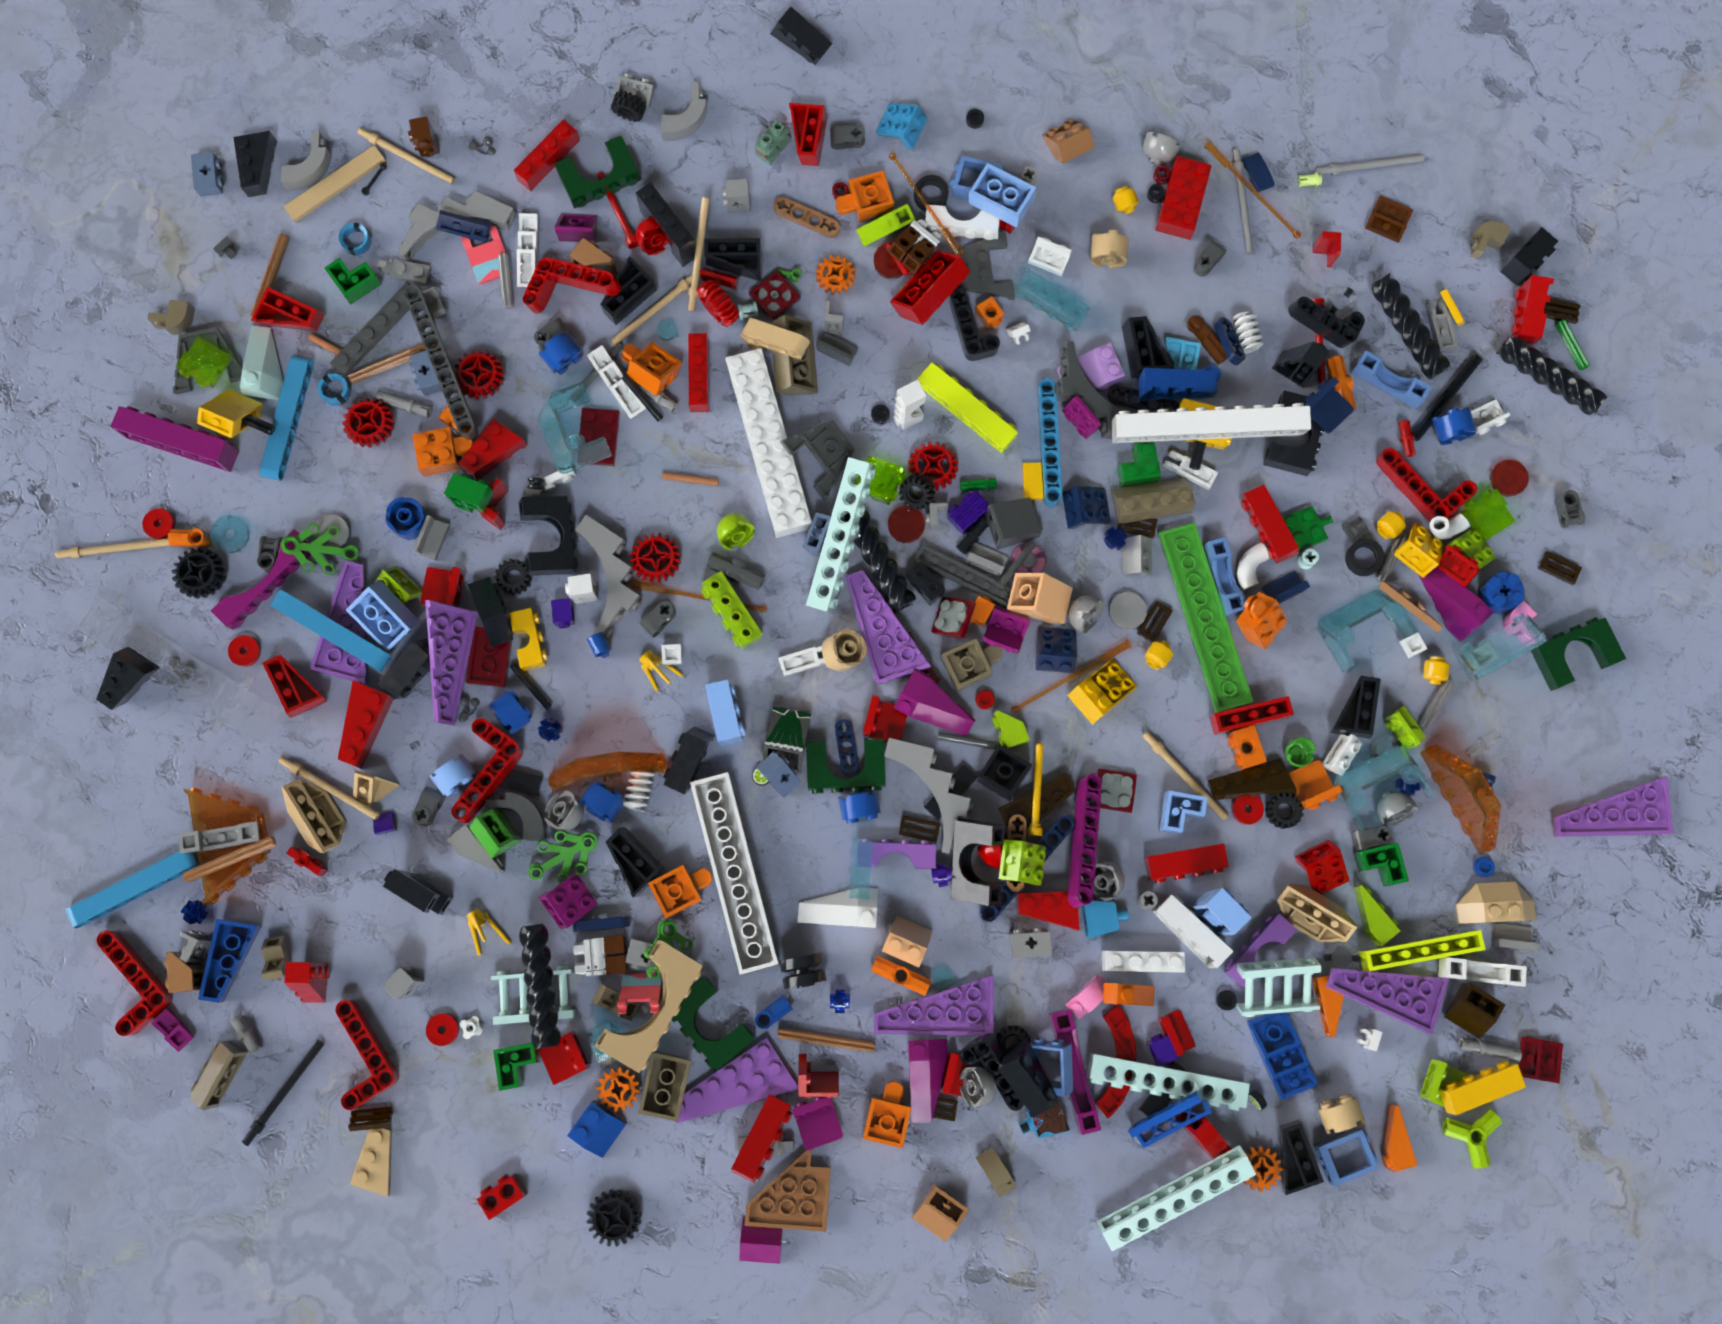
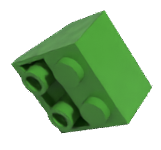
(495, 832)

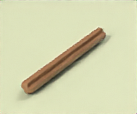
(272, 268)
(386, 363)
(229, 859)
(825, 1039)

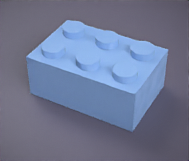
(1002, 195)
(383, 615)
(725, 712)

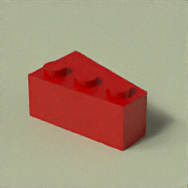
(809, 131)
(1530, 309)
(285, 312)
(491, 449)
(291, 687)
(1049, 908)
(308, 980)

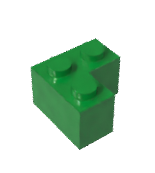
(352, 283)
(1143, 469)
(468, 493)
(1387, 860)
(509, 1063)

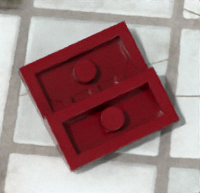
(1541, 1059)

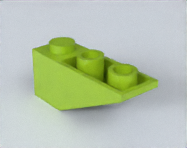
(885, 225)
(1374, 920)

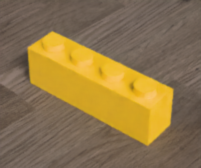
(1482, 1087)

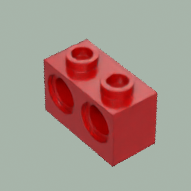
(503, 1199)

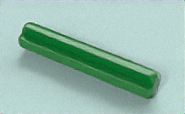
(1572, 344)

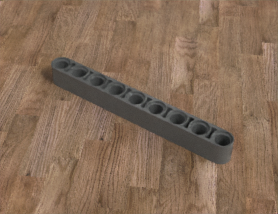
(437, 354)

